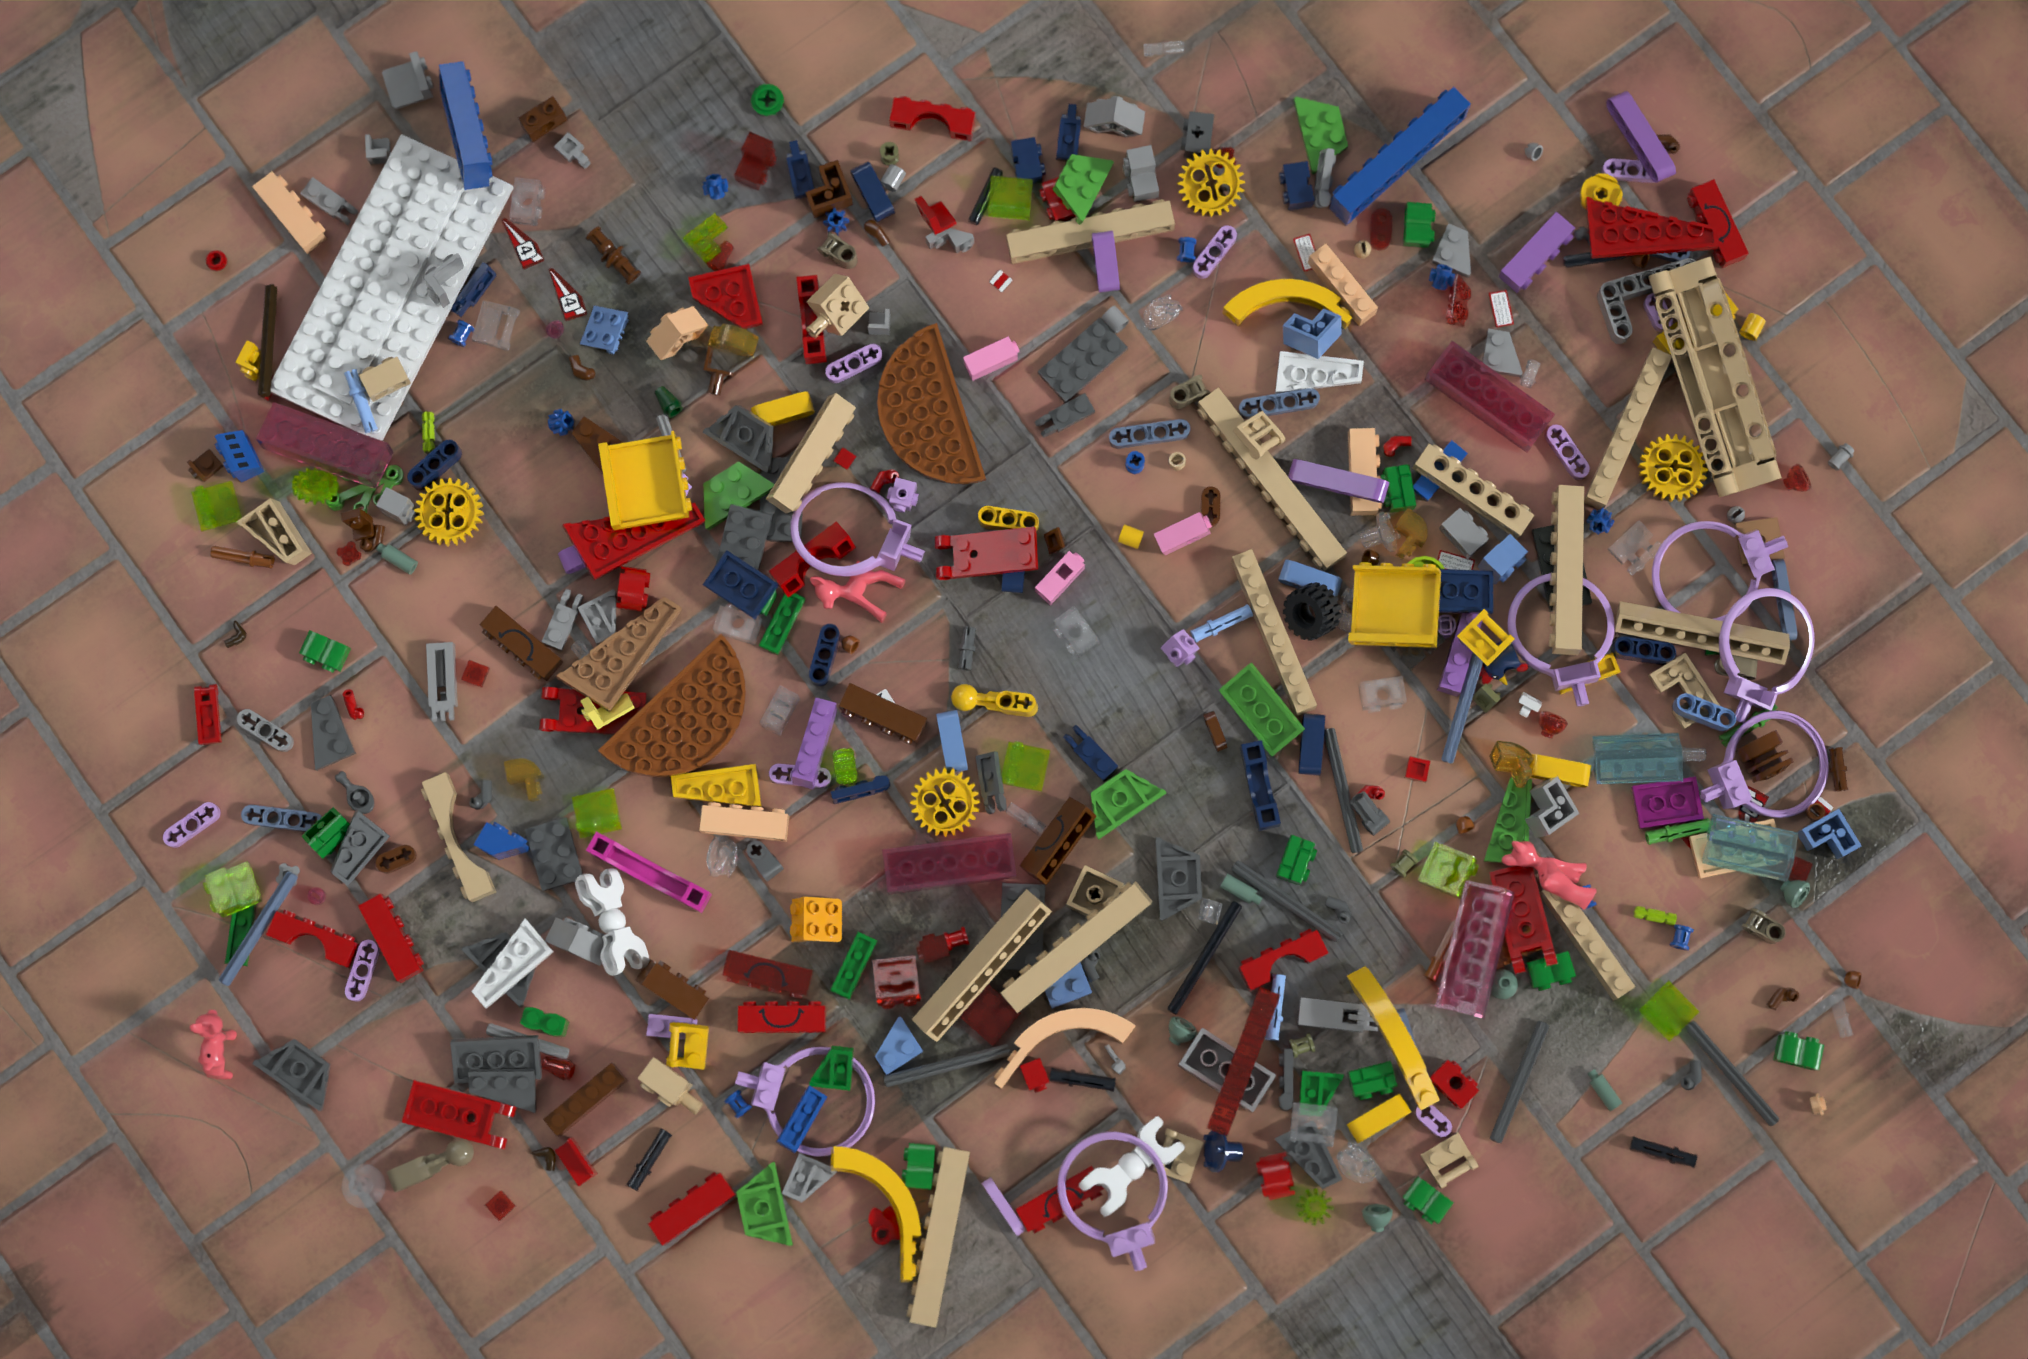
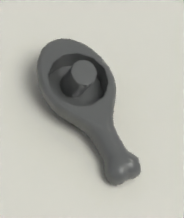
(357, 796)

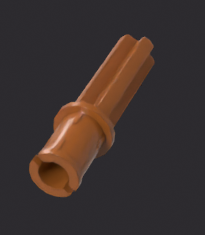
(251, 558)
(1440, 957)

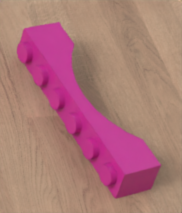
(649, 872)

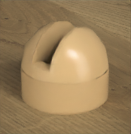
(1358, 249)
(1176, 458)

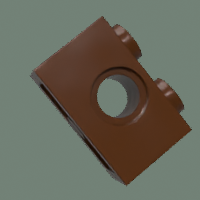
(542, 119)

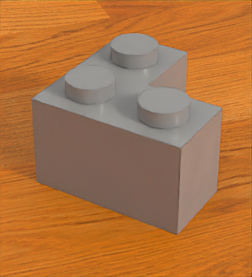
(1114, 116)
(1140, 168)
(1554, 806)
(576, 939)

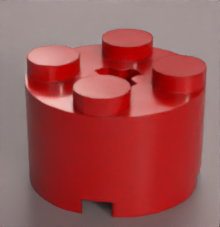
(632, 588)
(1276, 1176)

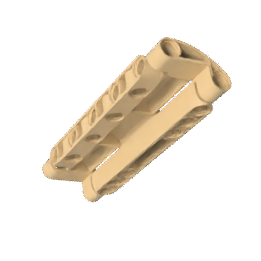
(1713, 378)

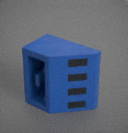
(239, 455)
(498, 843)

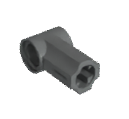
(1372, 817)

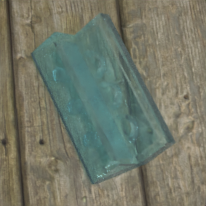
(1637, 758)
(1750, 847)

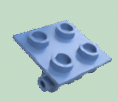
(605, 329)

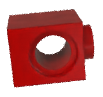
(1035, 1075)

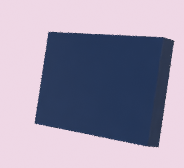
(740, 584)
(1466, 591)

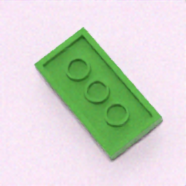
(1261, 709)

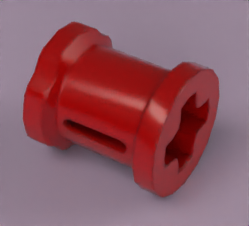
(956, 938)

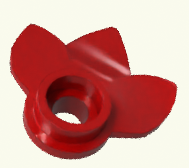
(884, 1221)

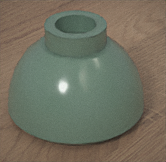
(1795, 892)
(1504, 984)
(1181, 1030)
(1377, 1216)

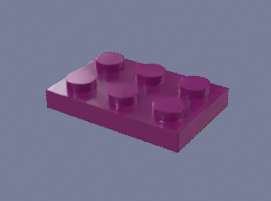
(1667, 803)

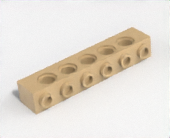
(1477, 502)

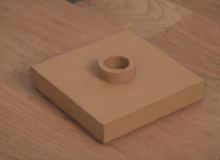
(1768, 530)

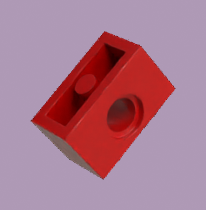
(1460, 1096)

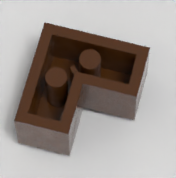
(833, 193)

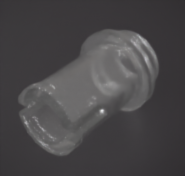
(1530, 373)

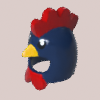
(1505, 661)

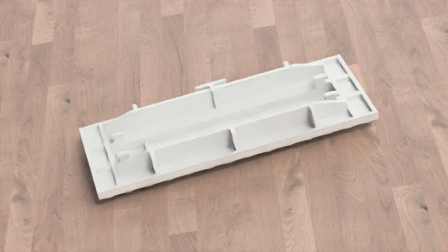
(376, 290)

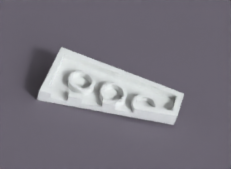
(1303, 371)
(519, 957)

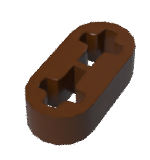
(1215, 505)
(1215, 731)
(398, 863)

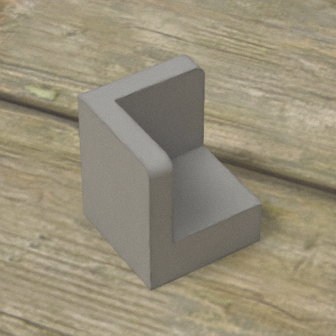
(377, 150)
(879, 323)

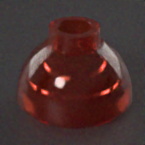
(1797, 479)
(1551, 724)

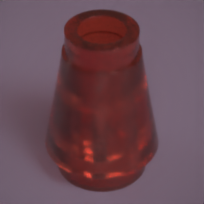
(719, 261)
(559, 1067)

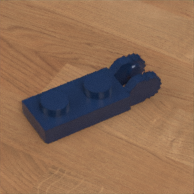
(1091, 754)
(860, 790)

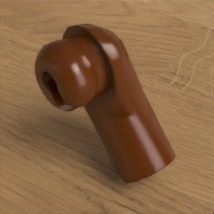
(1669, 143)
(876, 231)
(581, 371)
(372, 543)
(1783, 995)

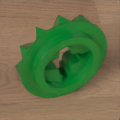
(760, 94)

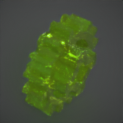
(314, 485)

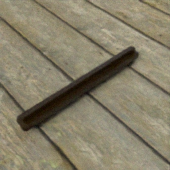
(267, 340)

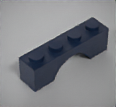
(1259, 785)

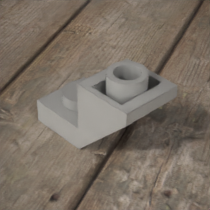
(959, 240)

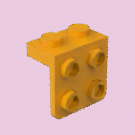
(816, 919)

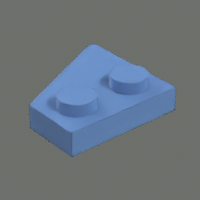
(1069, 987)
(897, 1047)

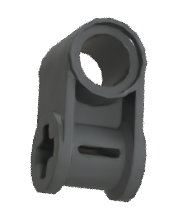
(766, 862)

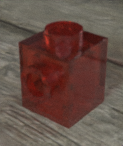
(932, 948)

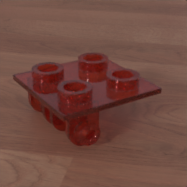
(1459, 297)

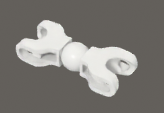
(618, 941)
(1130, 1167)

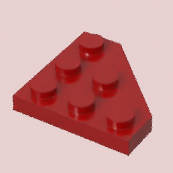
(729, 294)

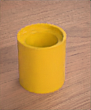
(1752, 327)
(1130, 536)

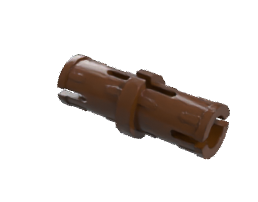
(1838, 769)

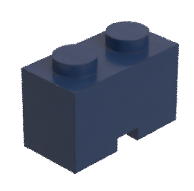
(1027, 154)
(1297, 191)

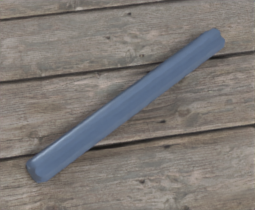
(1462, 709)
(258, 928)

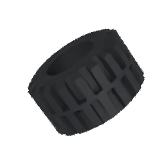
(1299, 615)

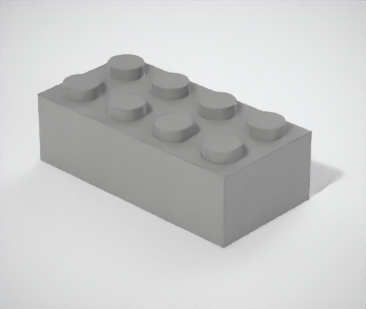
(1210, 1060)

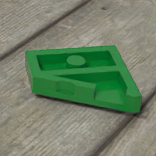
(835, 1069)
(1318, 1087)

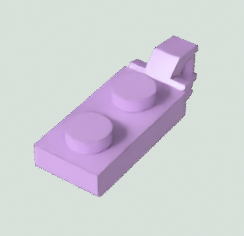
(659, 1025)

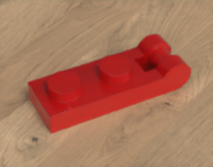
(207, 715)

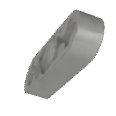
(255, 717)

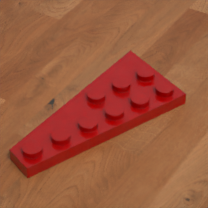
(1634, 231)
(609, 549)

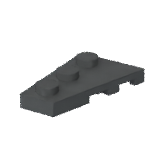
(329, 734)
(358, 847)
(506, 1086)
(1311, 1157)

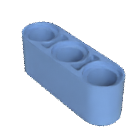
(1298, 575)
(1714, 710)
(952, 741)

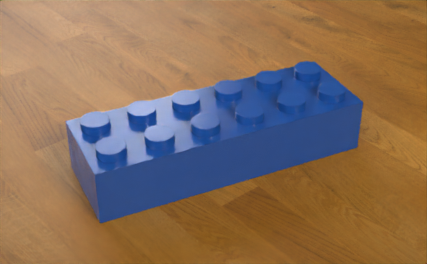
(465, 125)

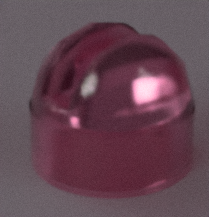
(557, 331)
(318, 891)

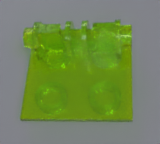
(1010, 197)
(216, 505)
(1025, 766)
(596, 813)
(1669, 1011)

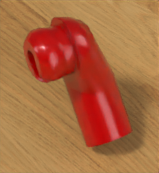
(1394, 442)
(883, 478)
(350, 702)
(1373, 791)

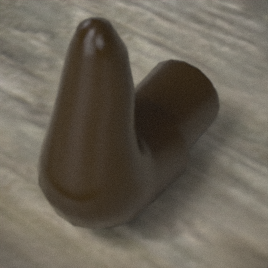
(238, 638)
(550, 1157)

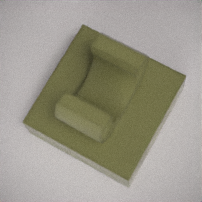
(1486, 697)

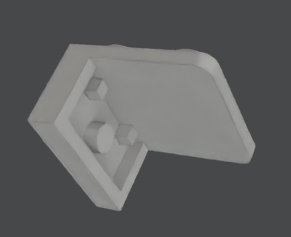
(408, 82)
(436, 276)

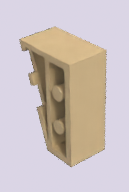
(276, 531)

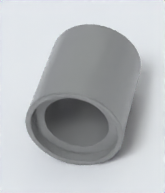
(893, 178)
(1115, 319)

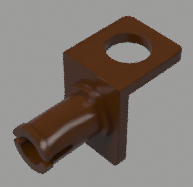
(716, 375)

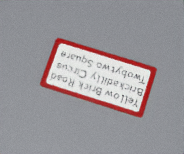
(1304, 247)
(1501, 308)
(1455, 561)

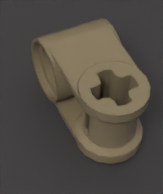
(835, 249)
(1192, 390)
(1746, 666)
(1762, 926)

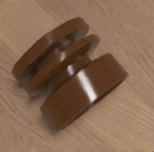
(1765, 756)

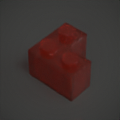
(757, 158)

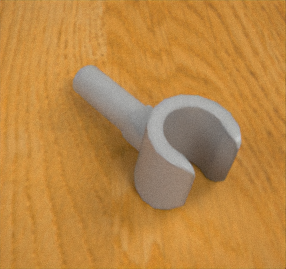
(1119, 1065)

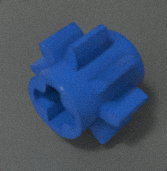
(715, 186)
(841, 221)
(1442, 277)
(560, 422)
(1600, 521)

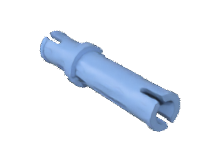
(360, 400)
(1221, 623)
(1278, 985)

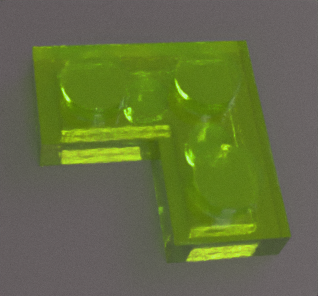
(702, 236)

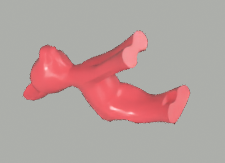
(853, 591)
(1554, 875)
(212, 1047)

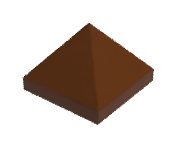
(1054, 540)

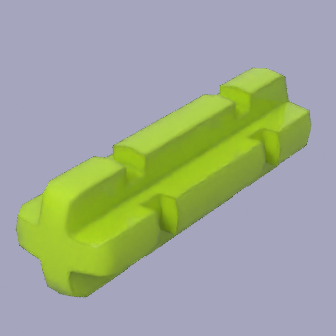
(428, 432)
(1655, 915)

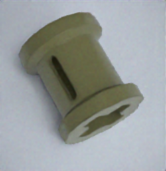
(890, 147)
(1404, 863)
(1302, 1045)

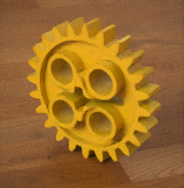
(1229, 176)
(1673, 449)
(430, 512)
(927, 811)

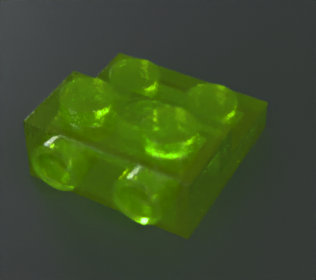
(1448, 869)
(232, 889)

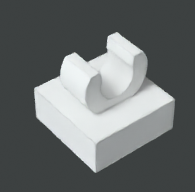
(1529, 703)

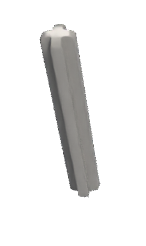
(545, 1047)

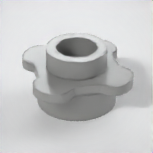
(285, 868)

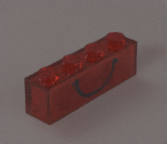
(767, 973)

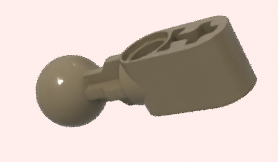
(458, 1153)

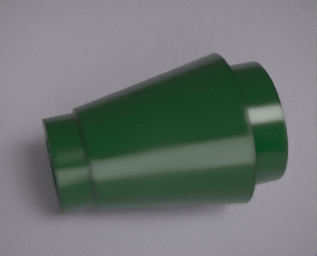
(669, 403)

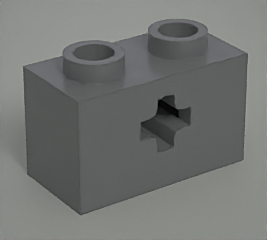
(1197, 123)

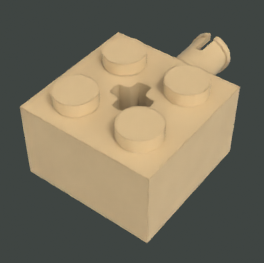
(836, 306)
(1088, 882)
(669, 1085)

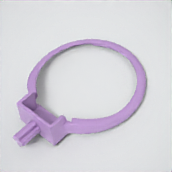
(1754, 548)
(891, 550)
(1571, 676)
(1740, 688)
(1730, 783)
(769, 1083)
(1130, 1239)

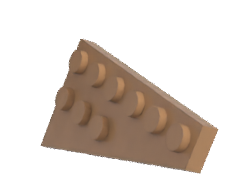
(617, 660)

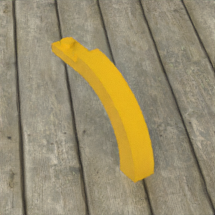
(1396, 1036)
(888, 1182)

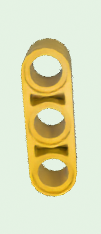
(785, 409)
(1000, 513)
(1568, 771)
(1378, 1118)

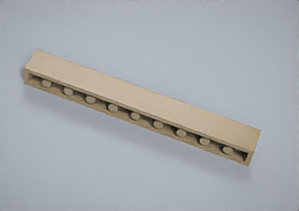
(1274, 484)

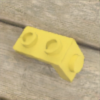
(601, 716)

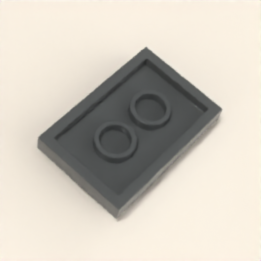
(745, 534)
(554, 853)

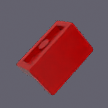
(936, 216)
(575, 1162)

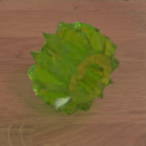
(845, 766)
(1312, 1199)

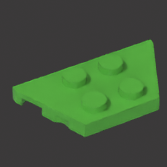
(1320, 129)
(1081, 182)
(732, 486)
(1121, 800)
(764, 1208)

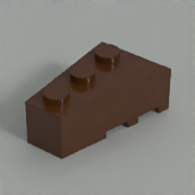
(589, 436)
(673, 988)

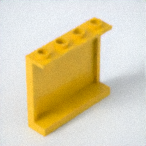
(645, 481)
(1395, 605)

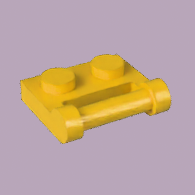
(1480, 643)
(695, 1045)

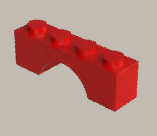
(907, 113)
(813, 347)
(830, 543)
(337, 948)
(1308, 948)

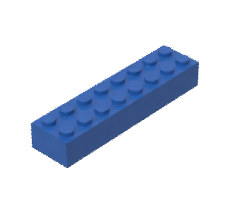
(1399, 156)

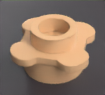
(1818, 1104)

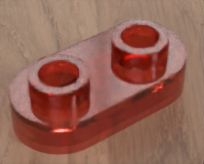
(1381, 228)

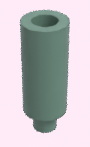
(397, 558)
(1240, 890)
(1604, 1090)

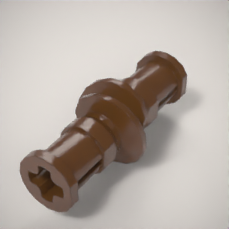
(613, 255)

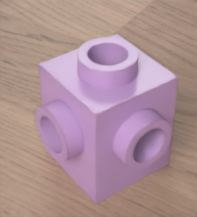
(903, 488)
(1180, 648)

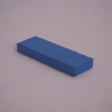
(1425, 487)
(801, 1119)

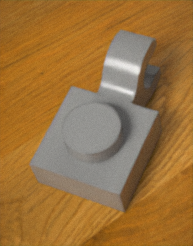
(571, 149)

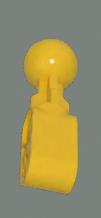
(966, 698)

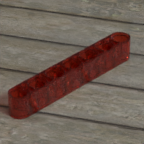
(1243, 1061)

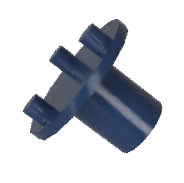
(1219, 1151)

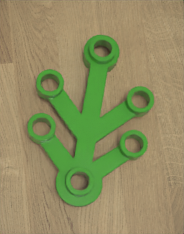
(368, 491)

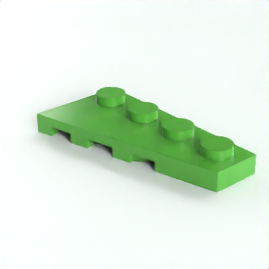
(1510, 821)

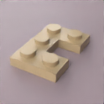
(1686, 675)

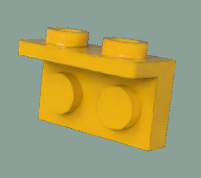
(249, 361)

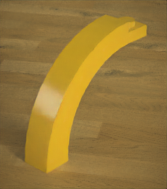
(1284, 291)

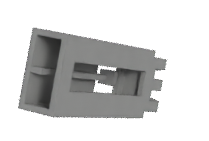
(442, 673)
(1330, 1014)

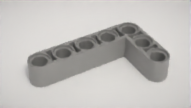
(1620, 294)

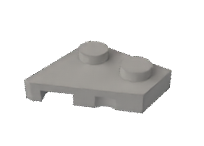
(1454, 251)
(1501, 354)
(600, 616)
(806, 1178)

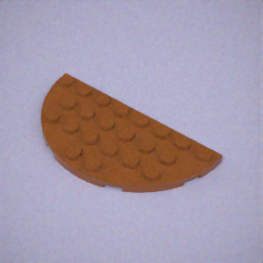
(925, 412)
(686, 719)

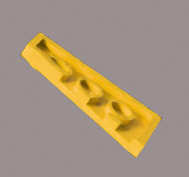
(725, 785)

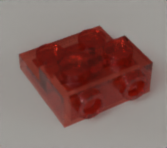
(896, 981)
(990, 1015)

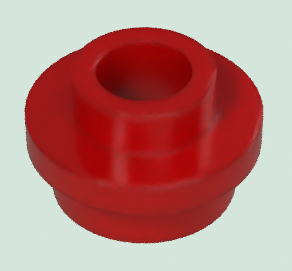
(214, 255)

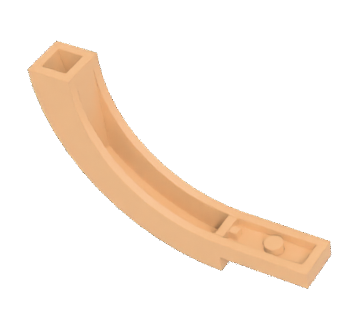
(1064, 1020)

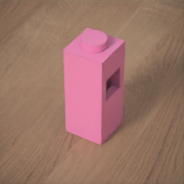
(991, 358)
(1183, 533)
(1060, 577)

